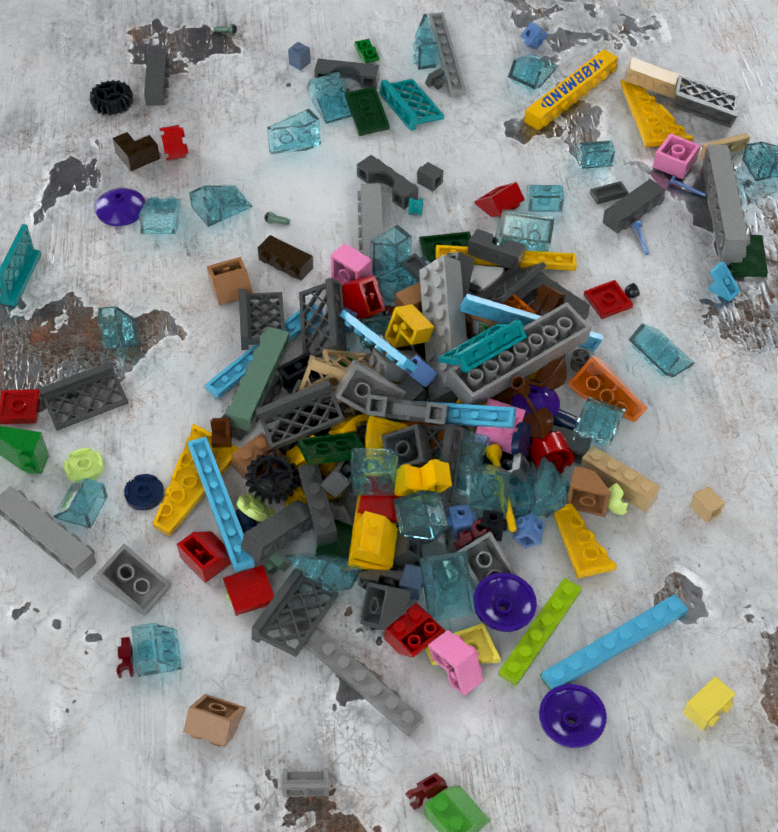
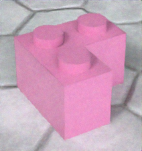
(458, 661)

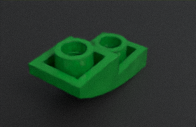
(366, 51)

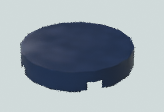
(521, 439)
(144, 492)

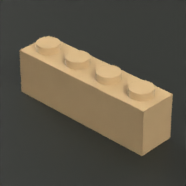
(652, 77)
(636, 487)

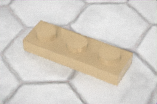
(735, 144)

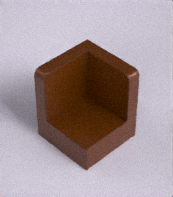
(221, 432)

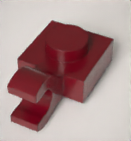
(466, 537)
(125, 653)
(426, 788)

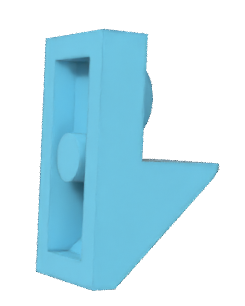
(724, 283)

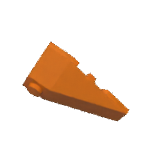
(603, 384)

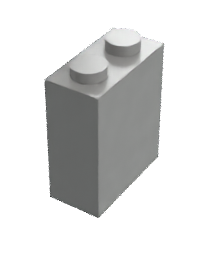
(388, 368)

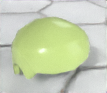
(615, 502)

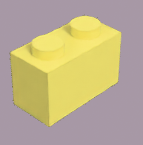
(709, 704)

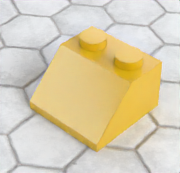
(375, 539)

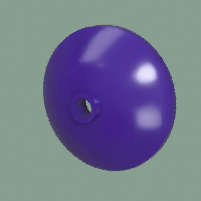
(119, 206)
(539, 398)
(508, 592)
(574, 704)

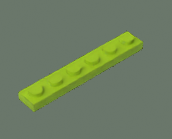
(540, 632)

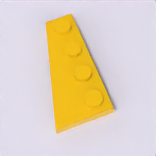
(580, 544)

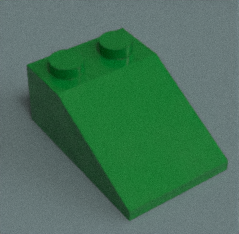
(24, 449)

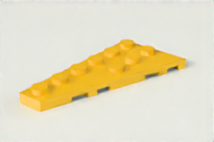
(650, 117)
(186, 487)

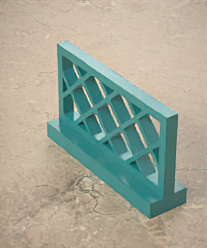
(402, 106)
(18, 267)
(484, 345)

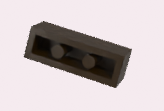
(285, 257)

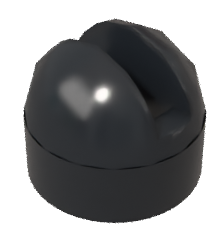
(632, 290)

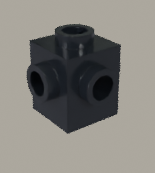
(494, 522)

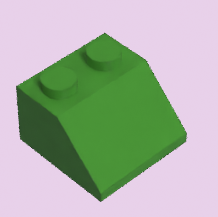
(455, 812)

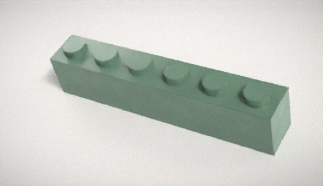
(258, 378)

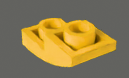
(349, 424)

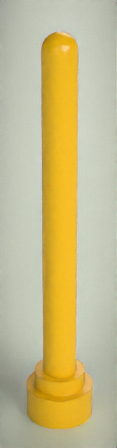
(494, 453)

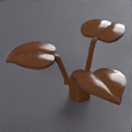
(552, 376)

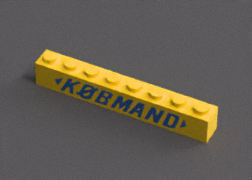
(571, 89)

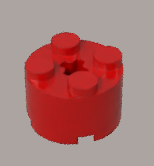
(173, 142)
(554, 449)

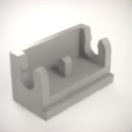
(305, 783)

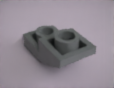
(383, 577)

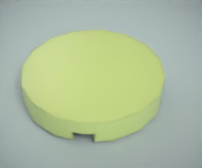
(84, 464)
(254, 508)

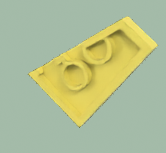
(480, 640)

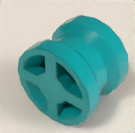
(415, 206)

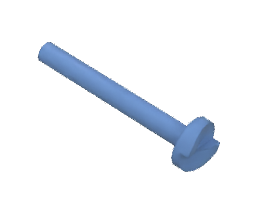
(686, 186)
(637, 225)

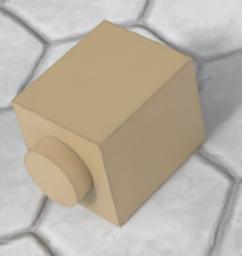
(707, 504)

